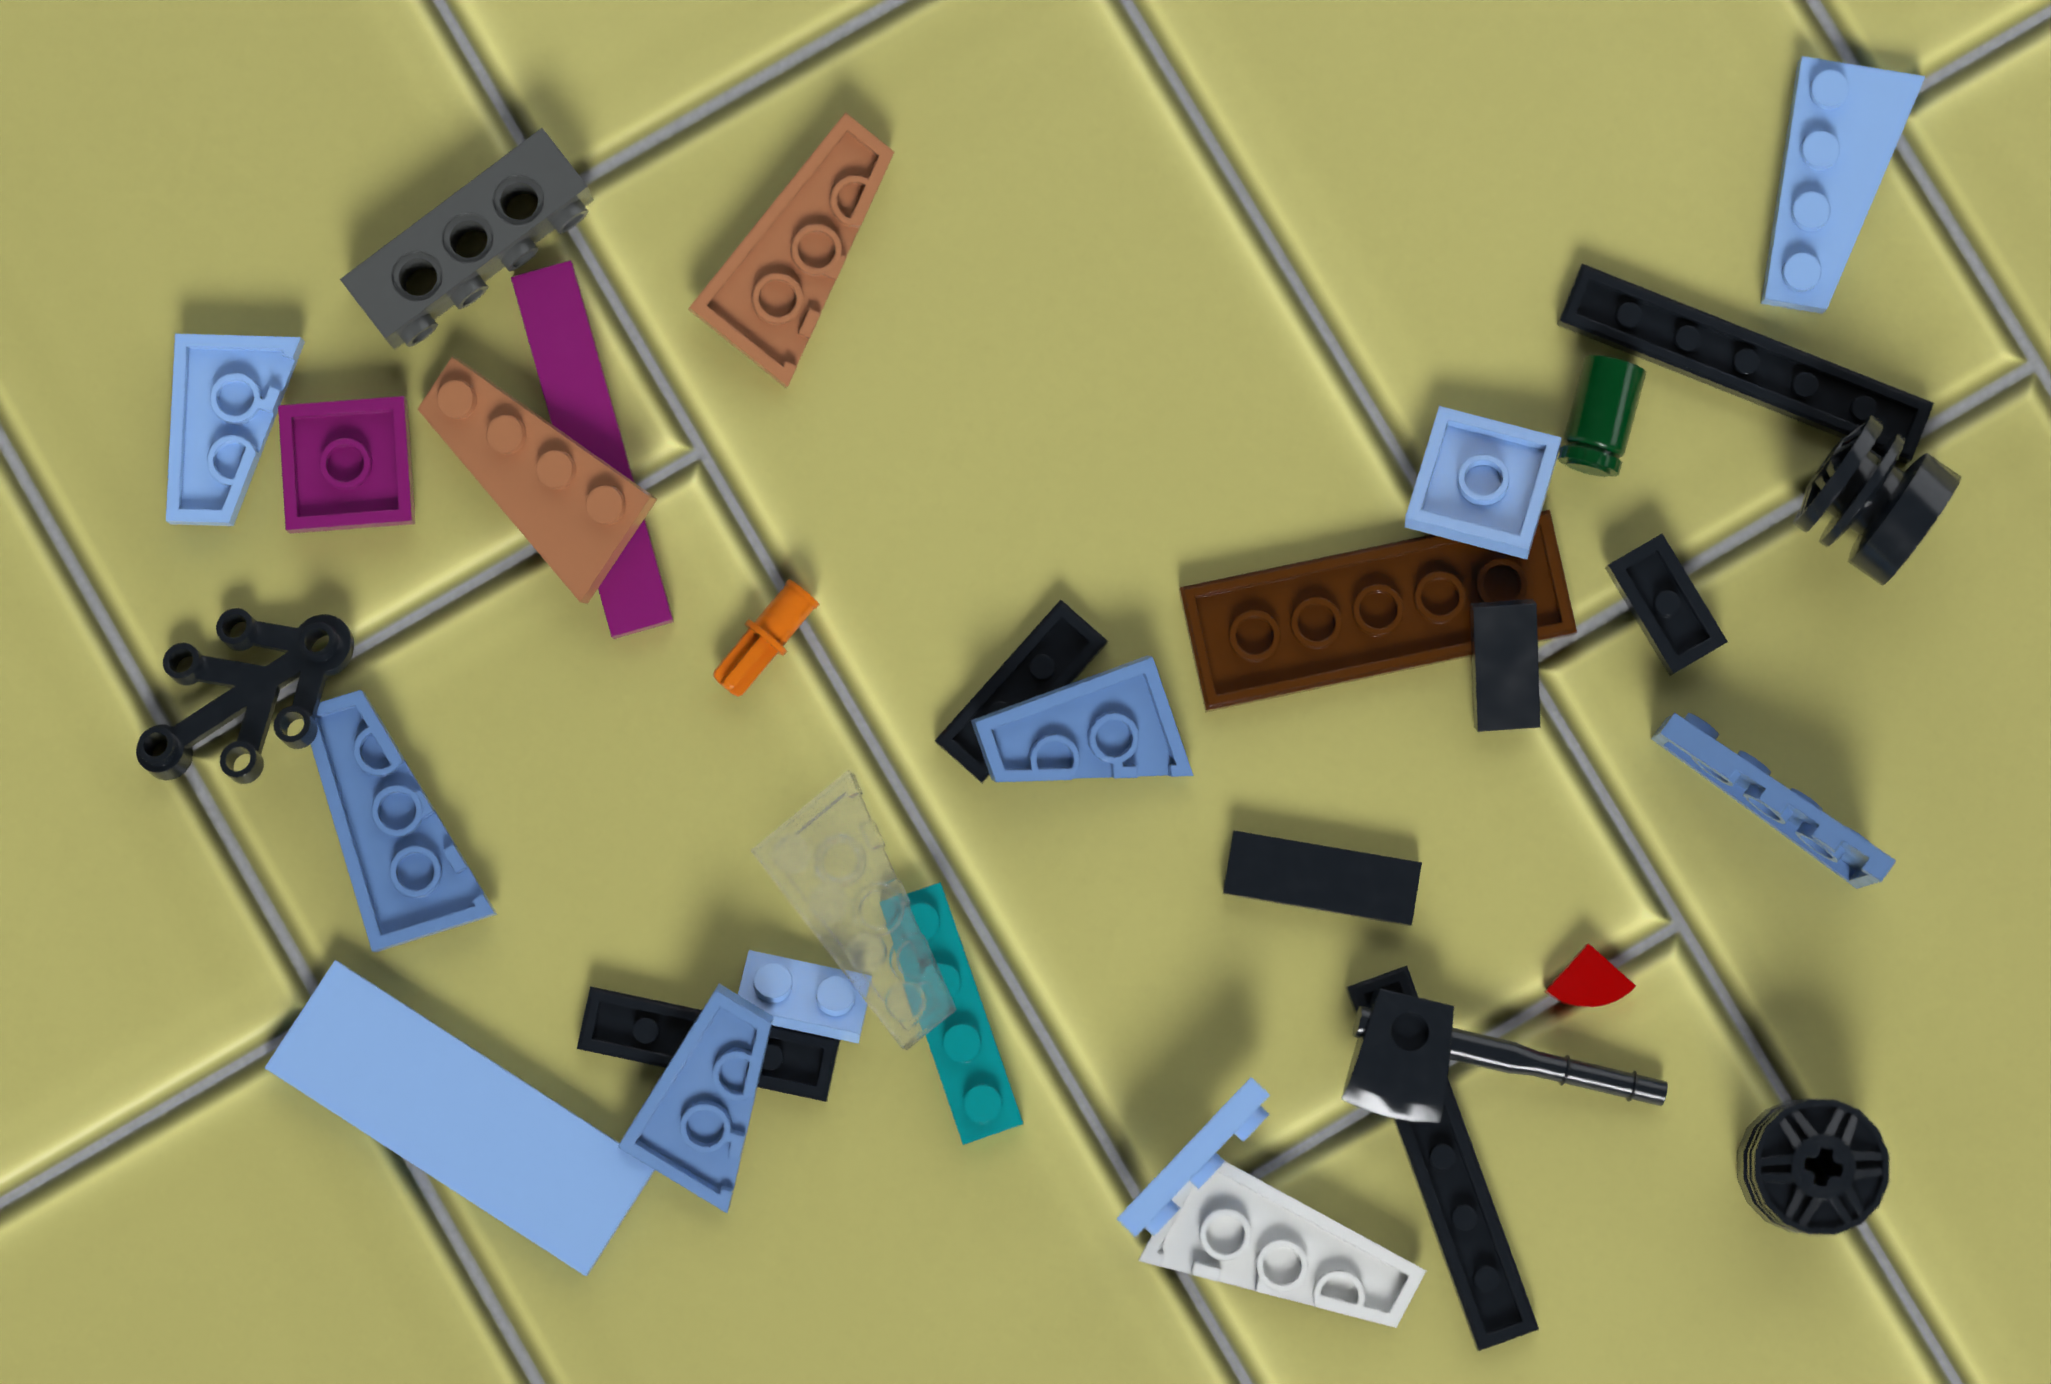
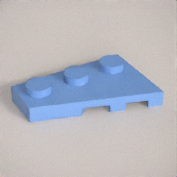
(704, 1100)

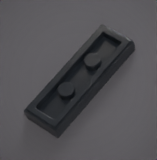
(1043, 662)
(1322, 878)

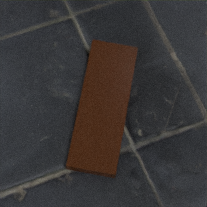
(1361, 614)

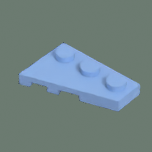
(220, 420)

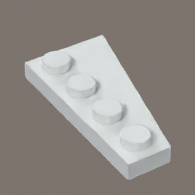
(1277, 1246)

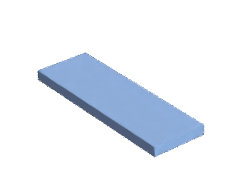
(460, 1117)

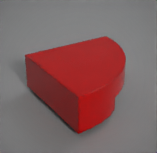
(1589, 981)

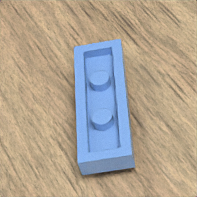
(1196, 1160)

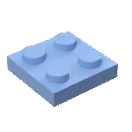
(1483, 482)

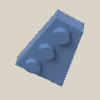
(1087, 729)

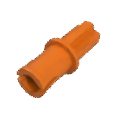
(764, 638)

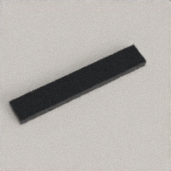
(1739, 360)
(1460, 1207)

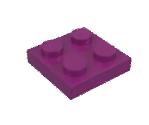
(346, 464)

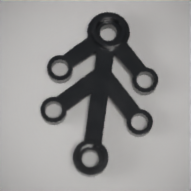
(253, 692)

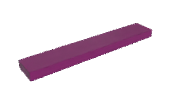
(584, 411)

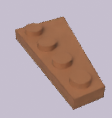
(787, 264)
(548, 485)

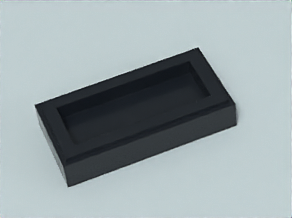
(1505, 665)

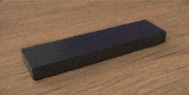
(654, 1030)

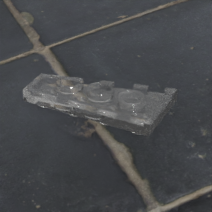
(846, 891)

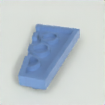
(1783, 809)
(392, 840)

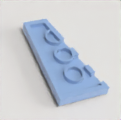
(1832, 164)

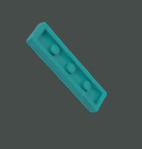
(963, 1041)

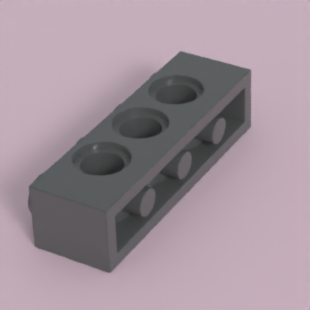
(481, 206)

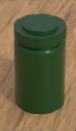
(1602, 415)

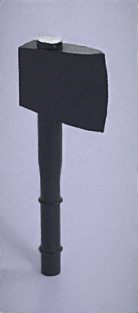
(1407, 1050)

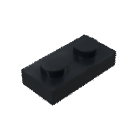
(1666, 604)

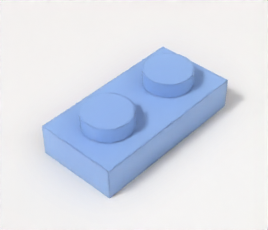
(804, 996)

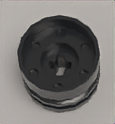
(1876, 499)
(1785, 1193)

